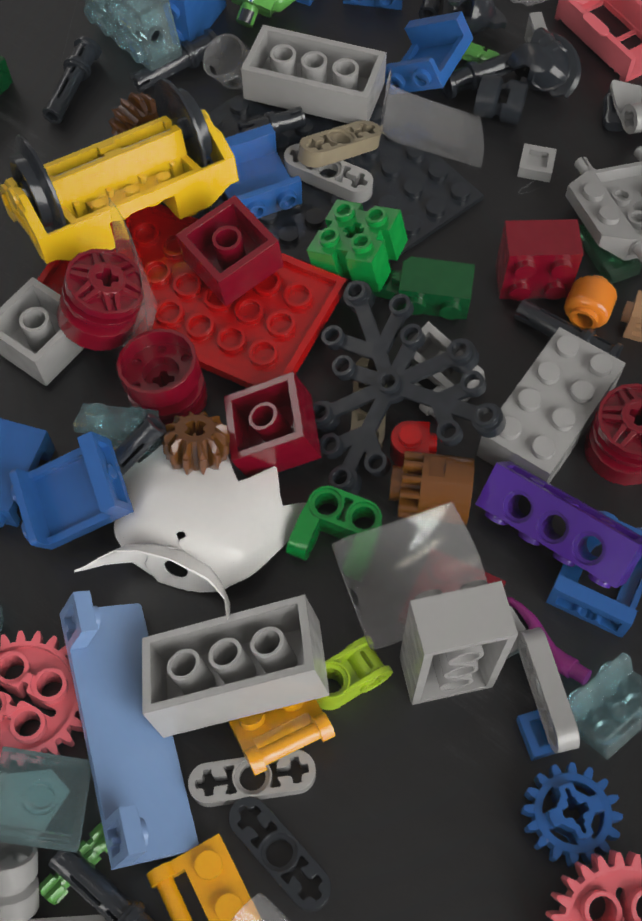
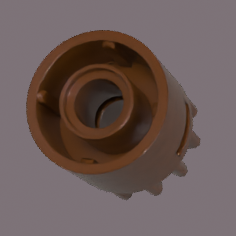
(432, 481)

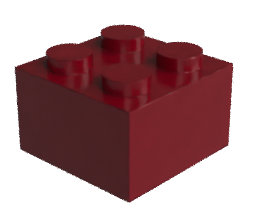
(230, 250)
(538, 259)
(272, 426)

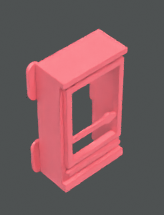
(596, 34)

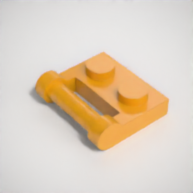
(280, 732)
(212, 877)

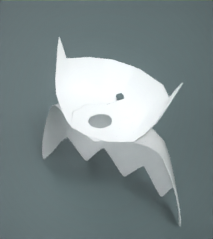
(226, 522)

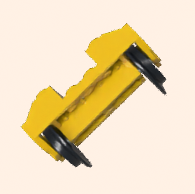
(134, 169)

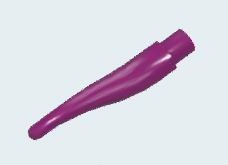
(566, 664)

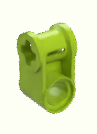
(356, 670)

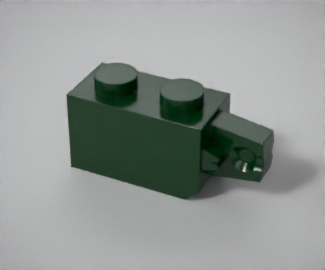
(432, 286)

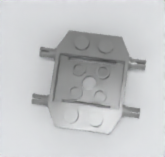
(610, 205)

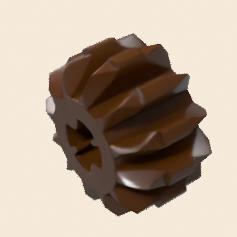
(133, 113)
(196, 442)

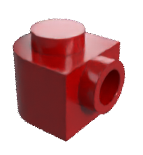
(412, 437)

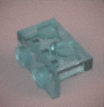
(112, 422)
(609, 706)

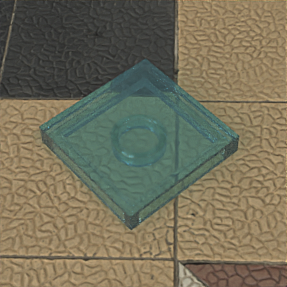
(42, 799)

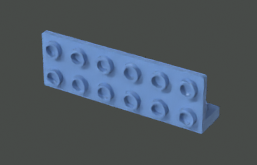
(131, 764)

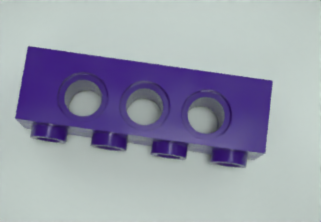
(619, 544)

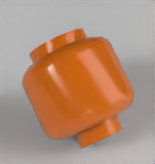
(590, 302)

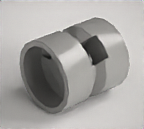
(18, 882)

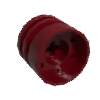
(100, 299)
(163, 374)
(615, 436)

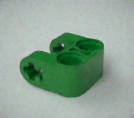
(339, 524)

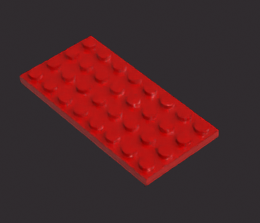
(249, 339)

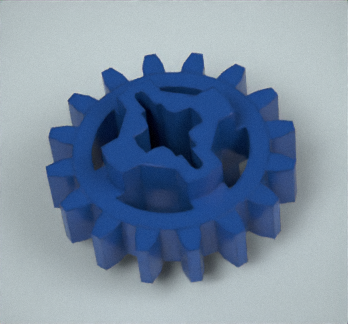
(566, 796)

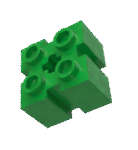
(359, 242)

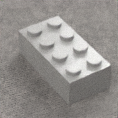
(313, 73)
(553, 405)
(456, 640)
(233, 667)

